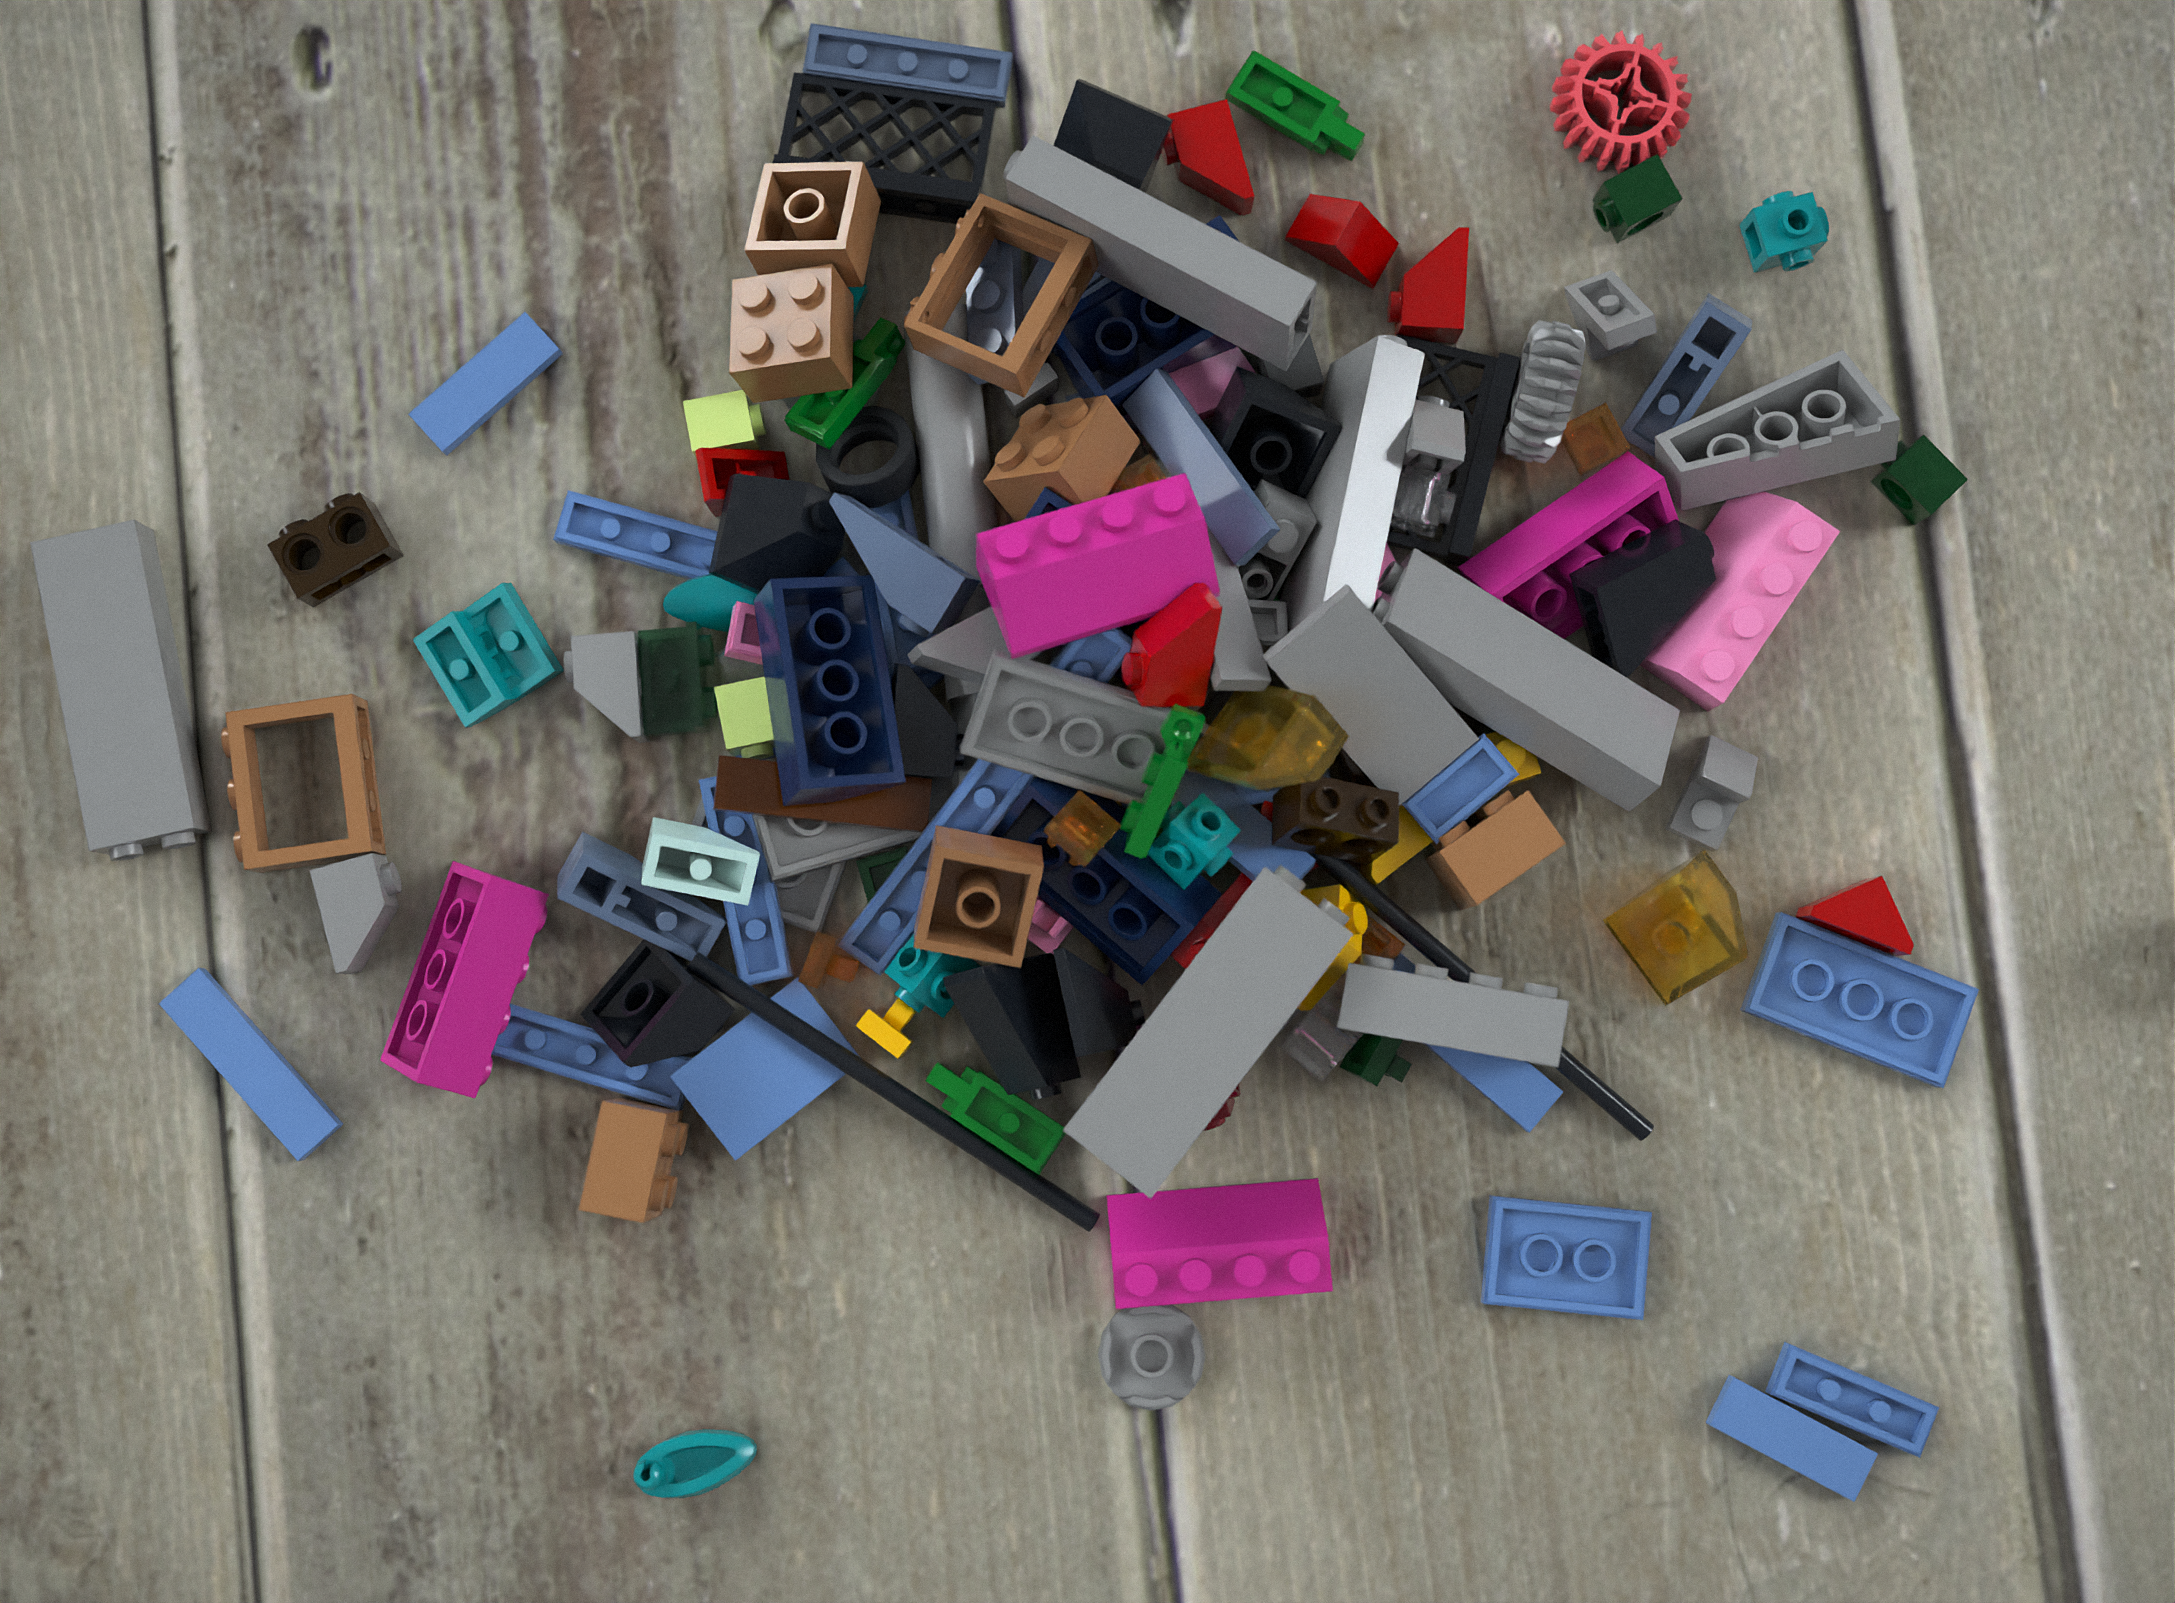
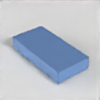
(1460, 788)

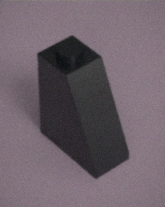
(1642, 592)
(1019, 1023)

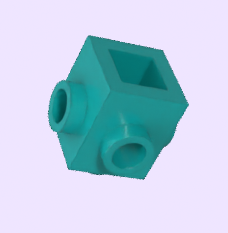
(1784, 231)
(1193, 840)
(922, 974)

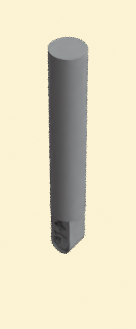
(952, 471)

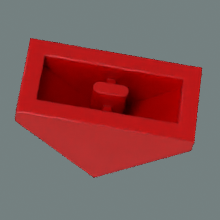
(1344, 237)
(719, 464)
(1862, 914)

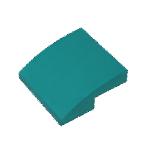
(488, 655)

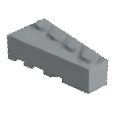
(1779, 435)
(1454, 1013)

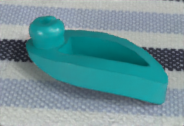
(707, 601)
(693, 1463)

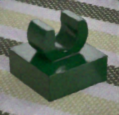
(1374, 1057)

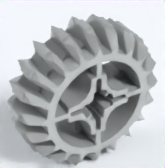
(1543, 391)

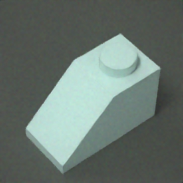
(698, 862)

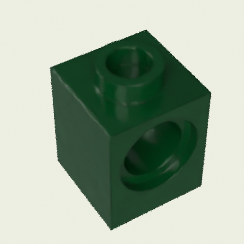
(1636, 199)
(1918, 479)

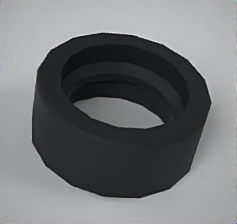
(885, 483)

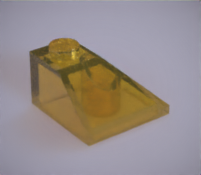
(1269, 740)
(1682, 928)

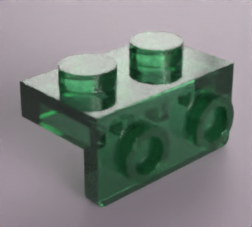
(676, 680)

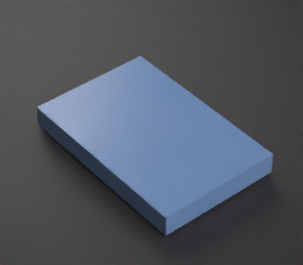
(758, 1074)
(1566, 1257)

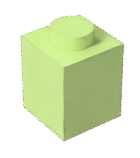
(724, 421)
(746, 718)

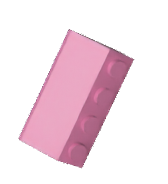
(1760, 564)

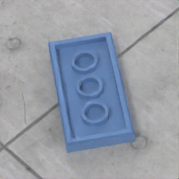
(1859, 1000)

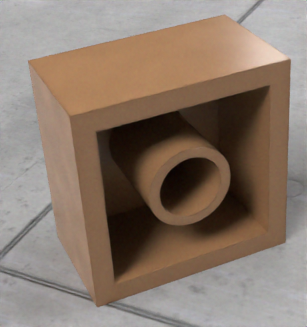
(814, 218)
(791, 333)
(1066, 447)
(1494, 851)
(978, 896)
(633, 1160)

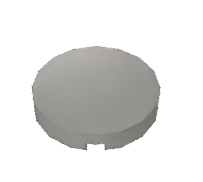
(1151, 1356)

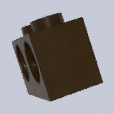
(339, 562)
(1336, 819)

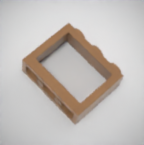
(1047, 316)
(357, 779)

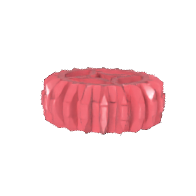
(1659, 109)

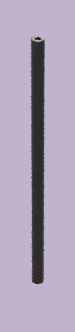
(1460, 972)
(892, 1091)

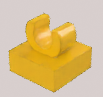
(888, 1029)

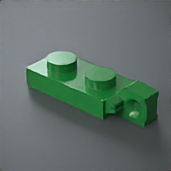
(1293, 107)
(827, 414)
(1163, 777)
(998, 1117)

